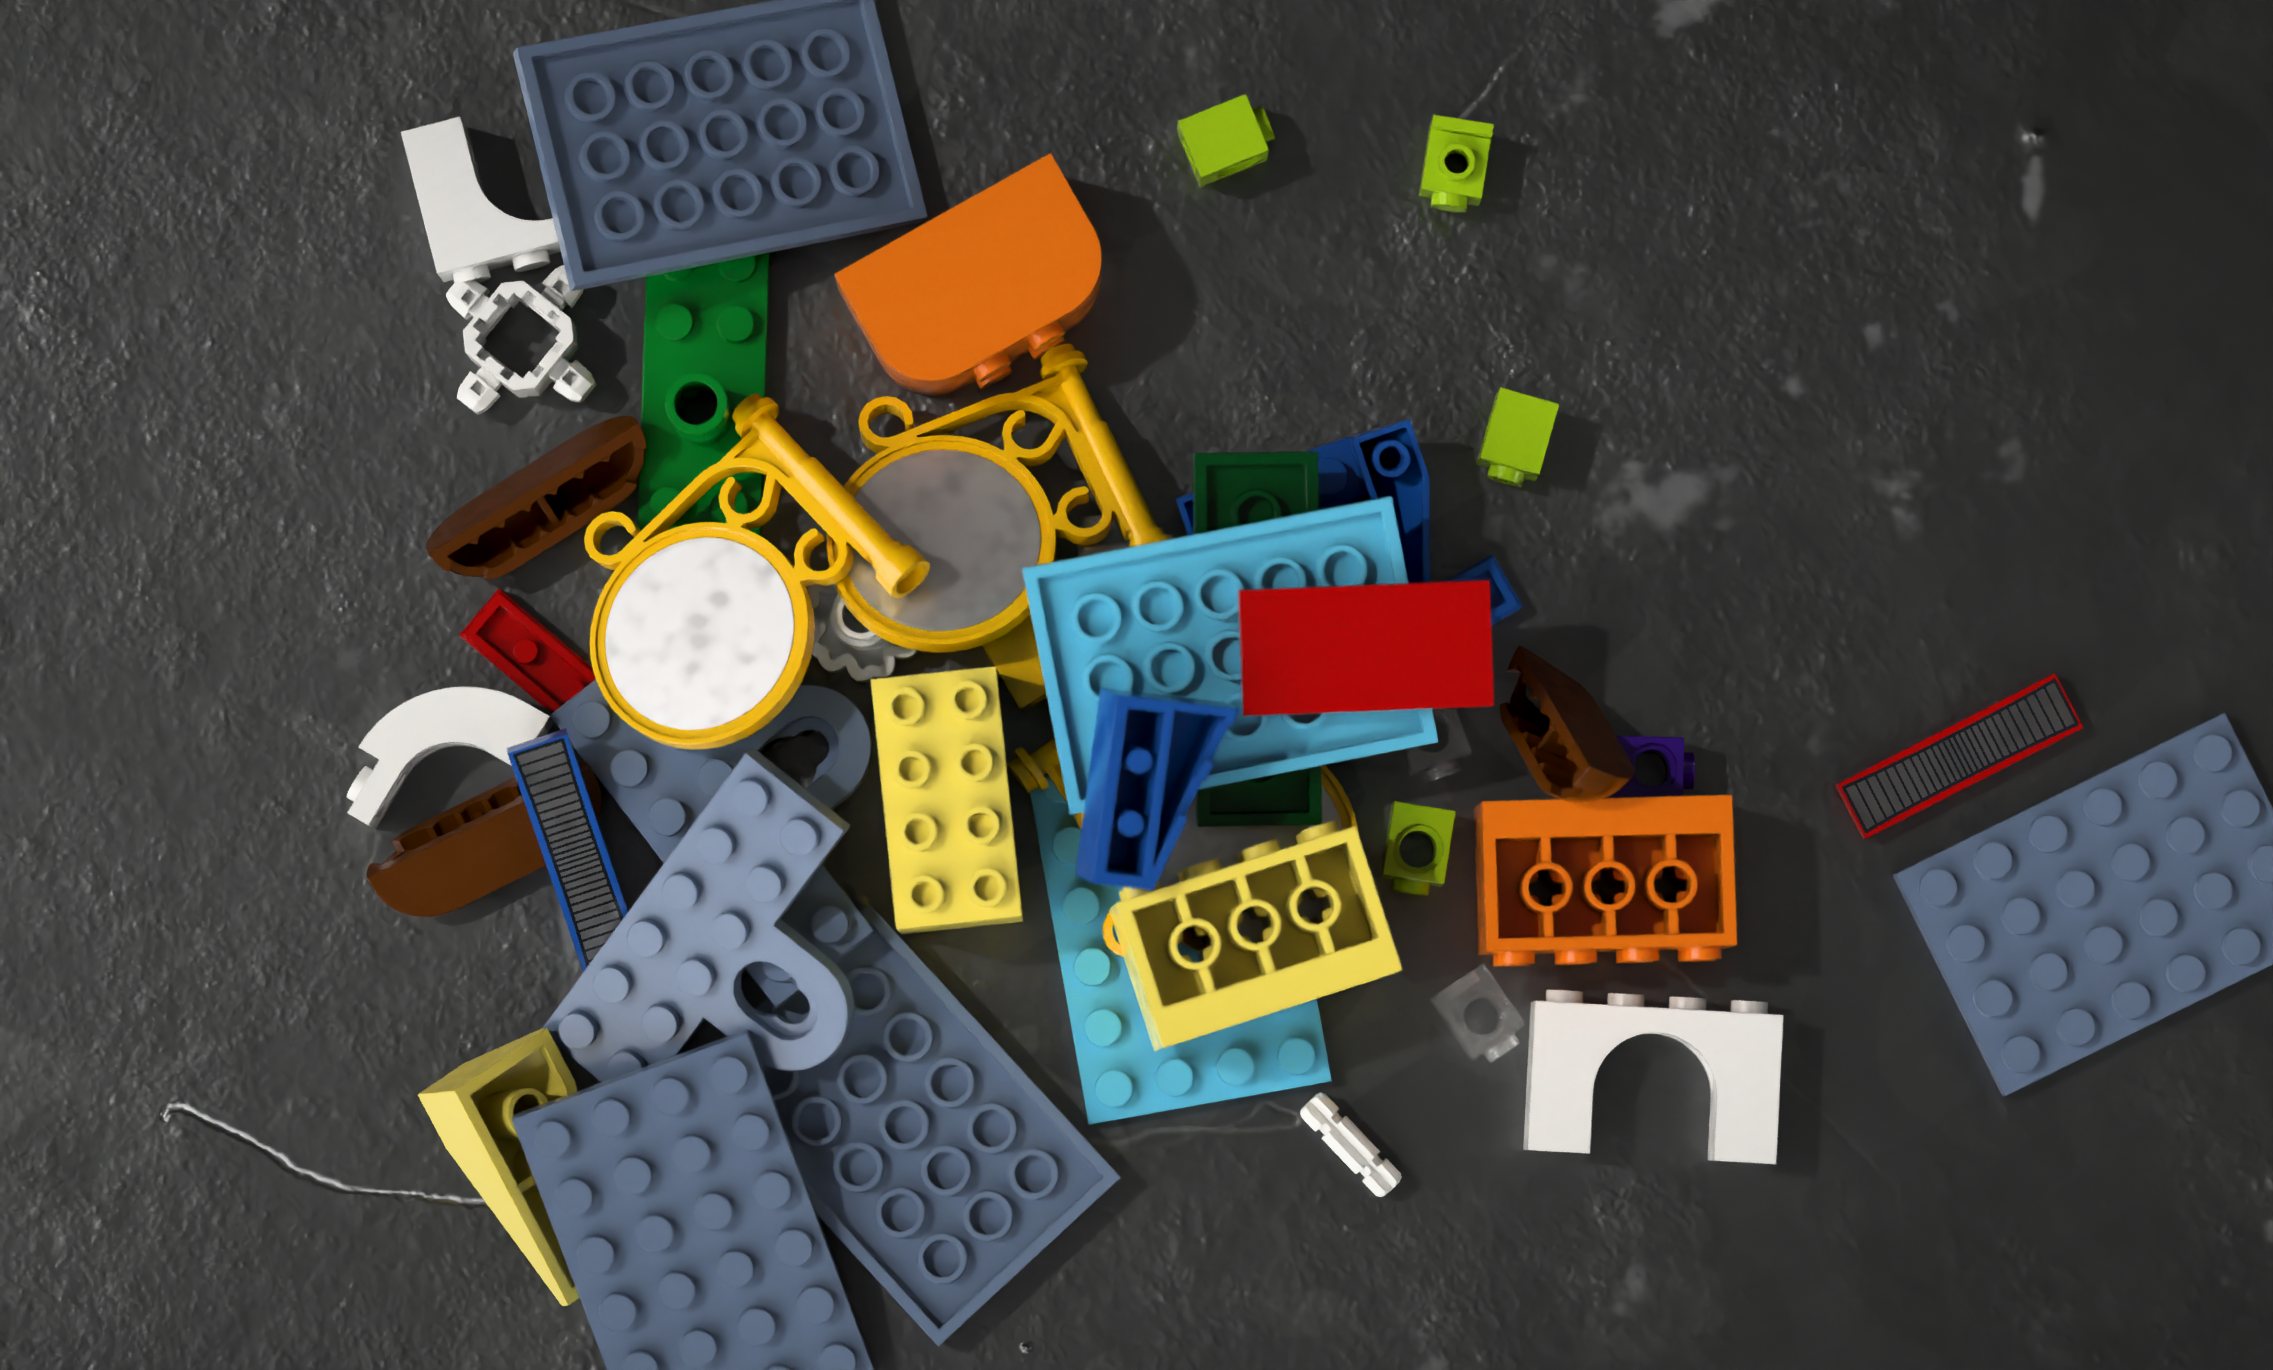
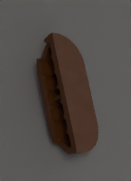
(542, 502)
(1566, 740)
(464, 852)

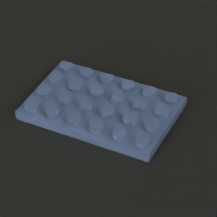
(718, 137)
(2103, 904)
(930, 1141)
(691, 1220)

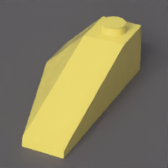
(474, 1120)

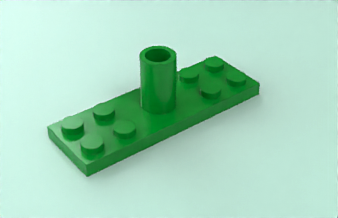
(700, 341)

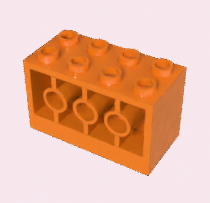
(1632, 845)

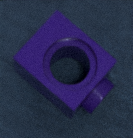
(1678, 765)

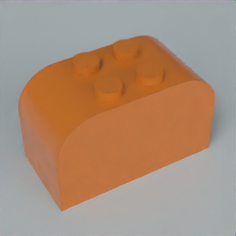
(978, 284)

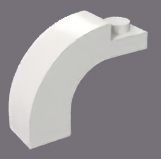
(435, 722)

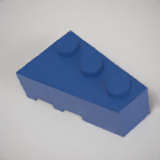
(1142, 781)

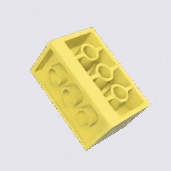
(946, 800)
(1292, 956)

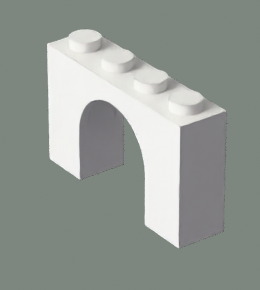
(461, 223)
(1735, 1047)

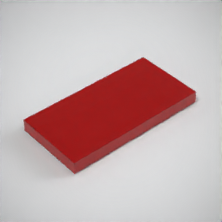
(1365, 647)

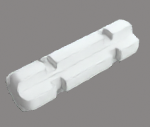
(1350, 1144)

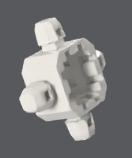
(480, 389)

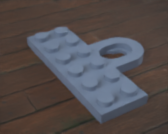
(670, 787)
(698, 928)

